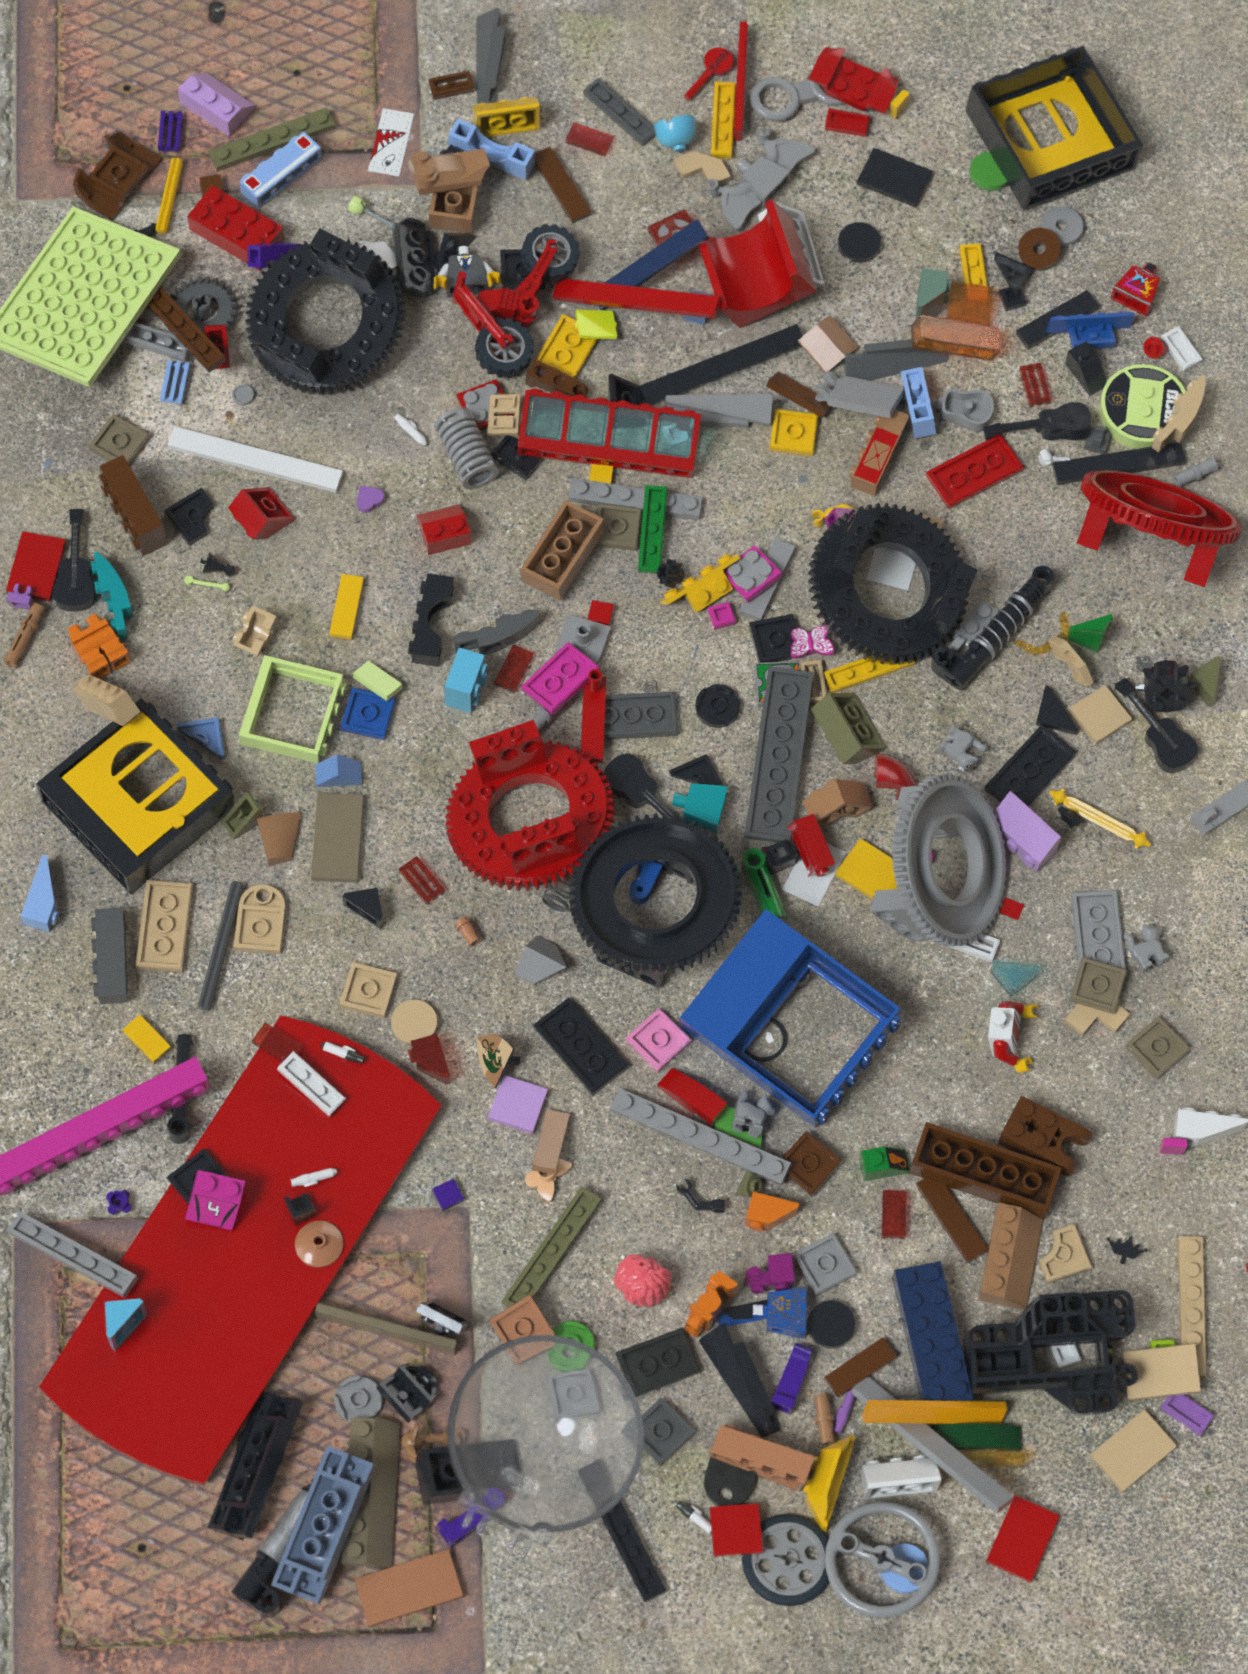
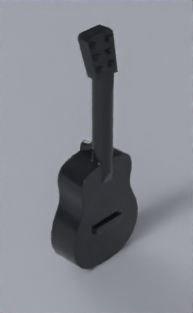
(1068, 422)
(633, 784)

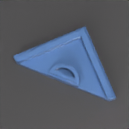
(206, 733)

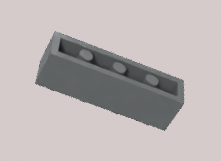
(111, 956)

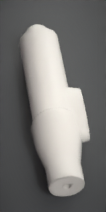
(411, 429)
(313, 1178)

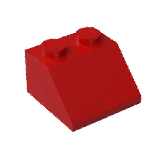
(260, 512)
(444, 529)

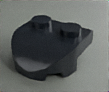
(409, 1390)

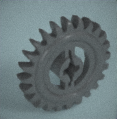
(201, 296)

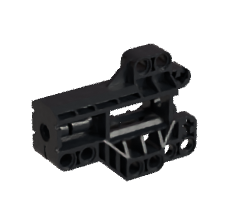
(1064, 1386)

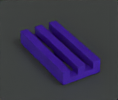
(171, 115)

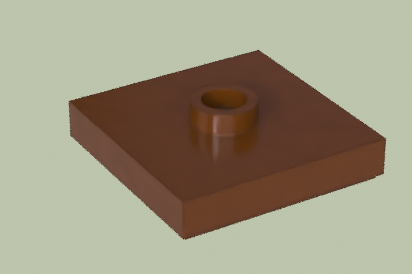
(810, 1163)

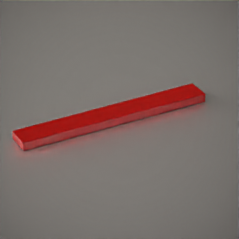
(637, 298)

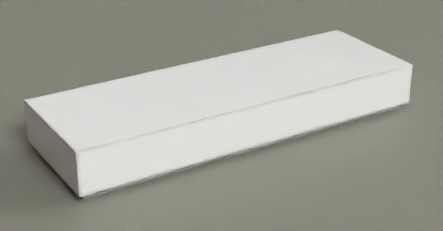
(311, 1084)

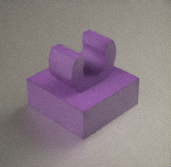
(20, 600)

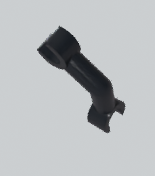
(715, 1206)

